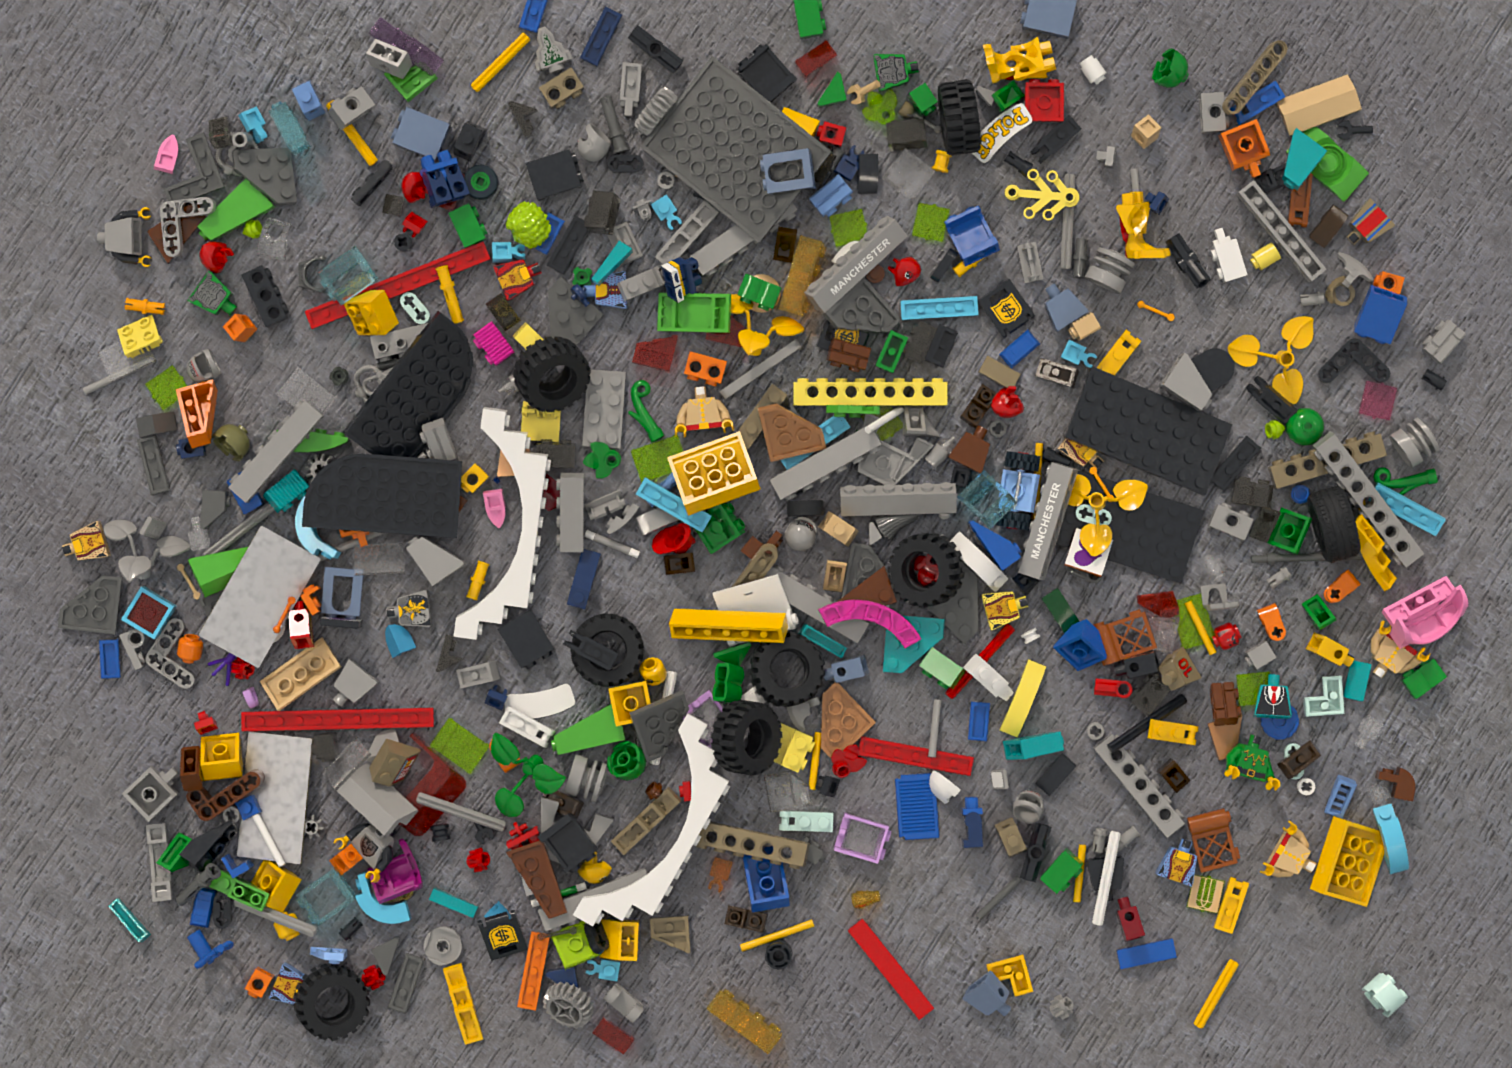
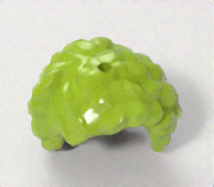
(528, 224)

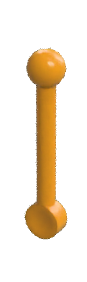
(1170, 317)
(1093, 471)

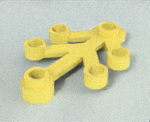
(1045, 195)

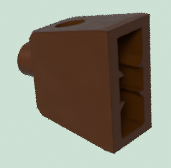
(971, 450)

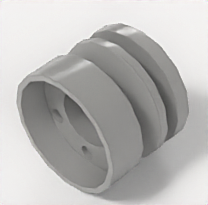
(1109, 270)
(1416, 441)
(586, 778)

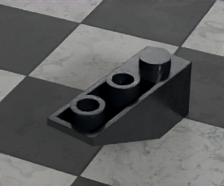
(208, 846)

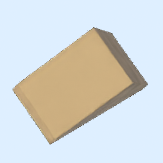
(834, 575)

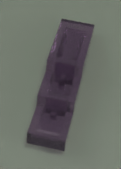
(419, 54)

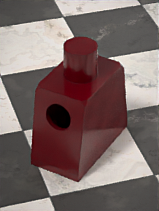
(1130, 929)

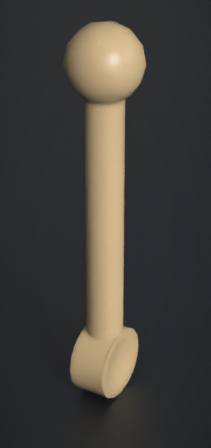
(180, 567)

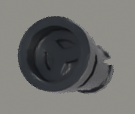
(1018, 163)
(1052, 456)

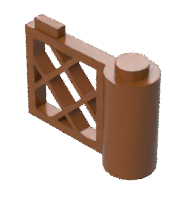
(1111, 642)
(1212, 824)

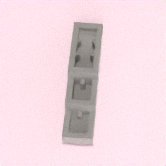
(687, 233)

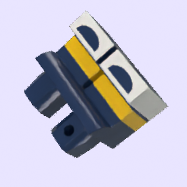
(680, 279)

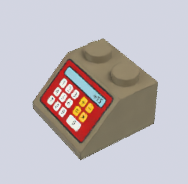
(393, 762)

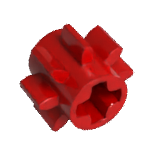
(242, 669)
(478, 860)
(373, 977)

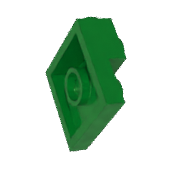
(721, 528)

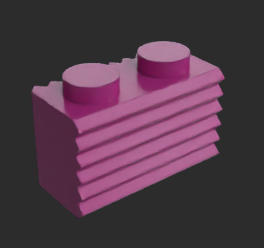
(493, 343)

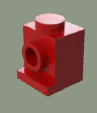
(839, 132)

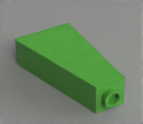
(234, 211)
(215, 569)
(589, 732)

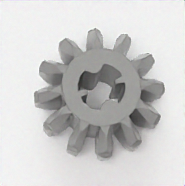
(315, 465)

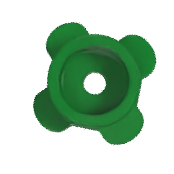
(578, 273)

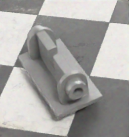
(643, 209)
(1030, 262)
(598, 507)

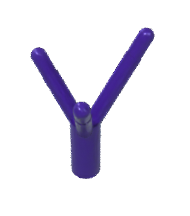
(227, 660)

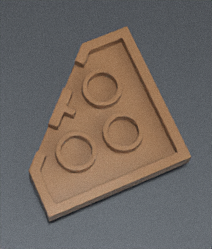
(788, 433)
(842, 720)

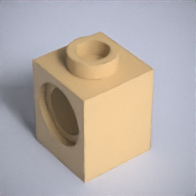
(1146, 131)

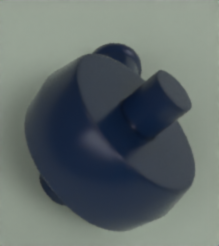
(579, 294)

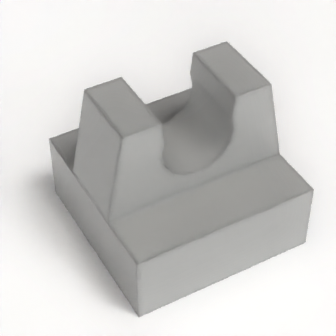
(1109, 156)

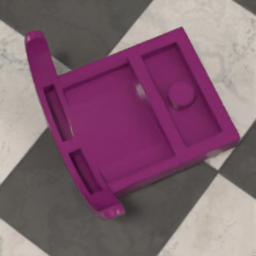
(399, 877)

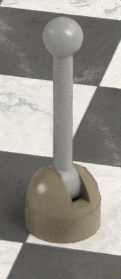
(907, 111)

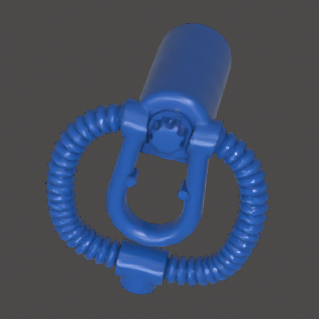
(204, 950)

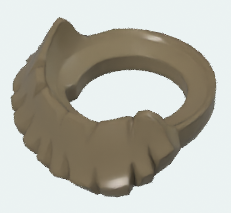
(1330, 293)

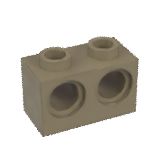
(558, 83)

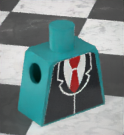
(1273, 700)

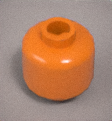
(190, 648)

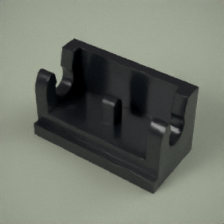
(941, 345)

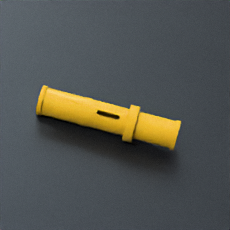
(449, 293)

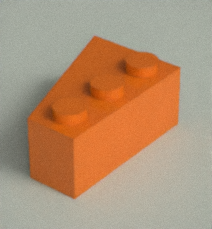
(198, 411)

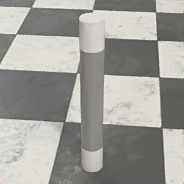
(612, 544)

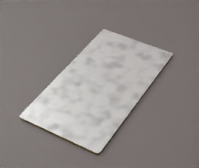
(258, 596)
(280, 796)

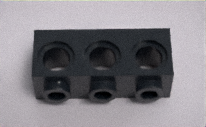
(256, 291)

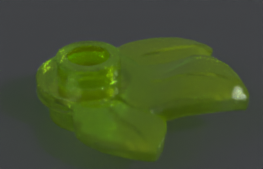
(880, 104)

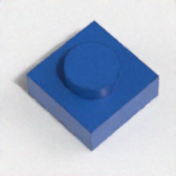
(248, 807)

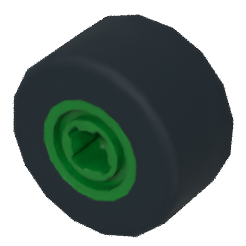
(484, 187)

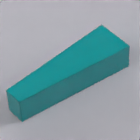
(614, 260)
(822, 640)
(453, 902)
(129, 920)

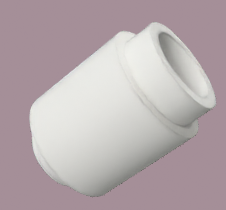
(1093, 70)

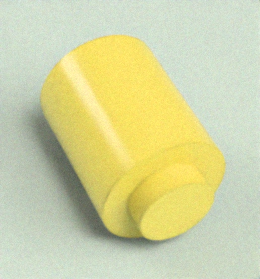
(1265, 257)

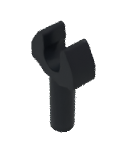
(1353, 130)
(481, 829)

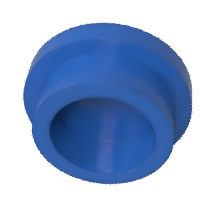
(1300, 494)

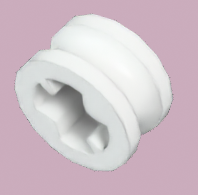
(1030, 635)
(1306, 780)

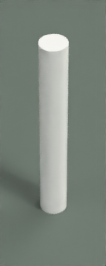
(884, 419)
(268, 839)

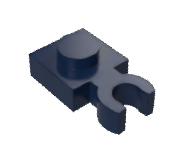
(848, 164)

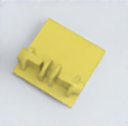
(139, 335)
(540, 424)

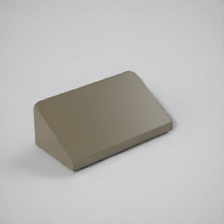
(998, 372)

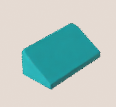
(1357, 680)

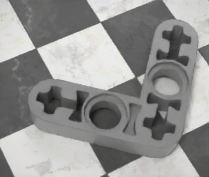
(178, 213)
(163, 653)

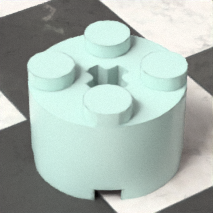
(1384, 994)

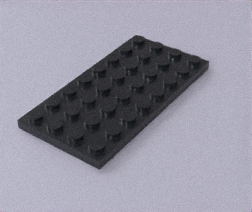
(1148, 431)
(1149, 539)

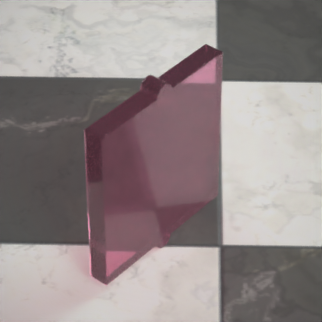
(1377, 400)

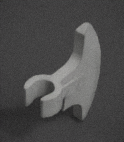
(1353, 269)
(800, 712)

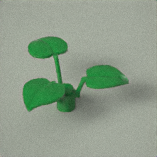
(545, 777)

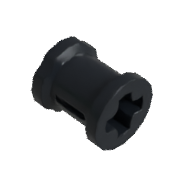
(409, 242)

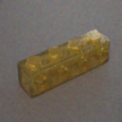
(801, 275)
(744, 1021)

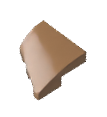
(1224, 737)

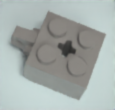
(163, 792)

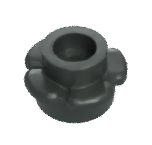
(334, 376)

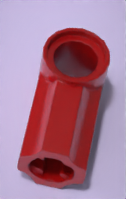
(1110, 687)

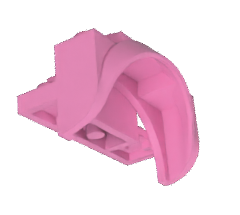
(1422, 618)

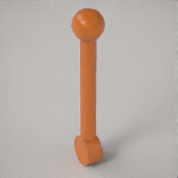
(291, 600)

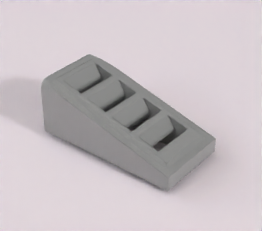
(153, 527)

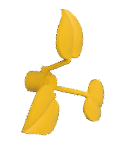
(1298, 334)
(754, 342)
(1130, 497)

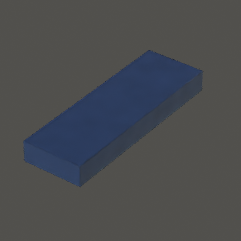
(601, 36)

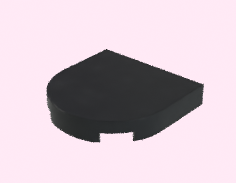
(1214, 367)

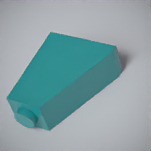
(1302, 159)
(1033, 745)

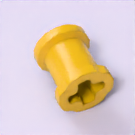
(941, 161)

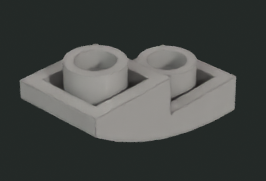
(654, 521)
(615, 524)

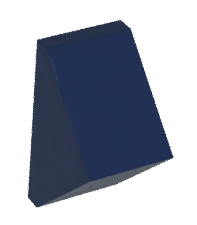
(562, 975)

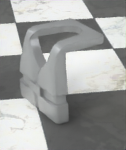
(1223, 596)

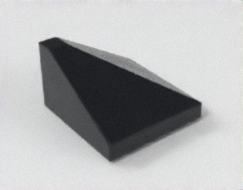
(961, 477)
(1025, 583)

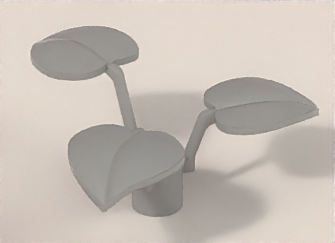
(140, 567)

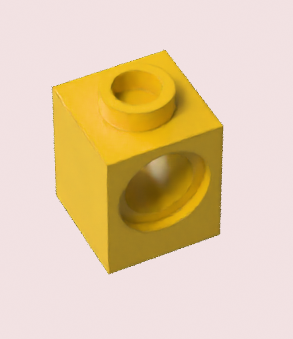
(482, 477)

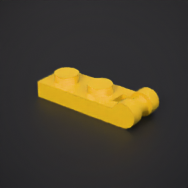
(1118, 353)
(1172, 732)
(1231, 906)

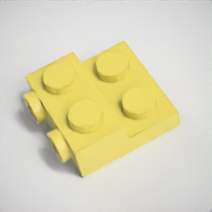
(794, 748)

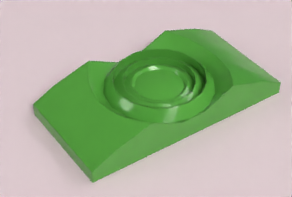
(1337, 169)
(695, 313)

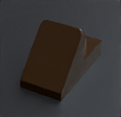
(785, 244)

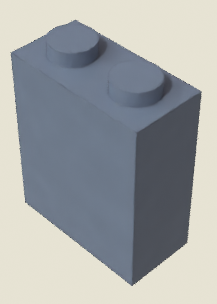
(1049, 16)
(420, 133)

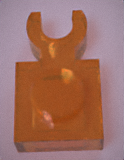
(720, 870)

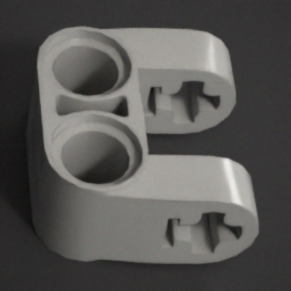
(624, 1002)

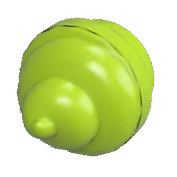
(252, 229)
(1274, 429)

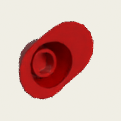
(673, 539)

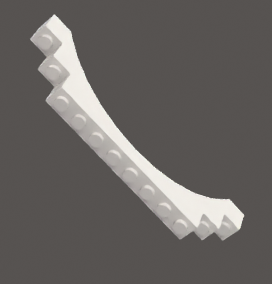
(530, 475)
(649, 890)

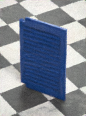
(916, 807)

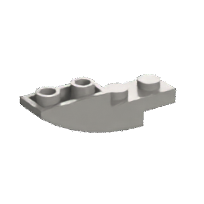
(643, 282)

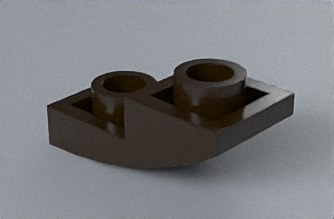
(1328, 226)
(978, 406)
(746, 919)

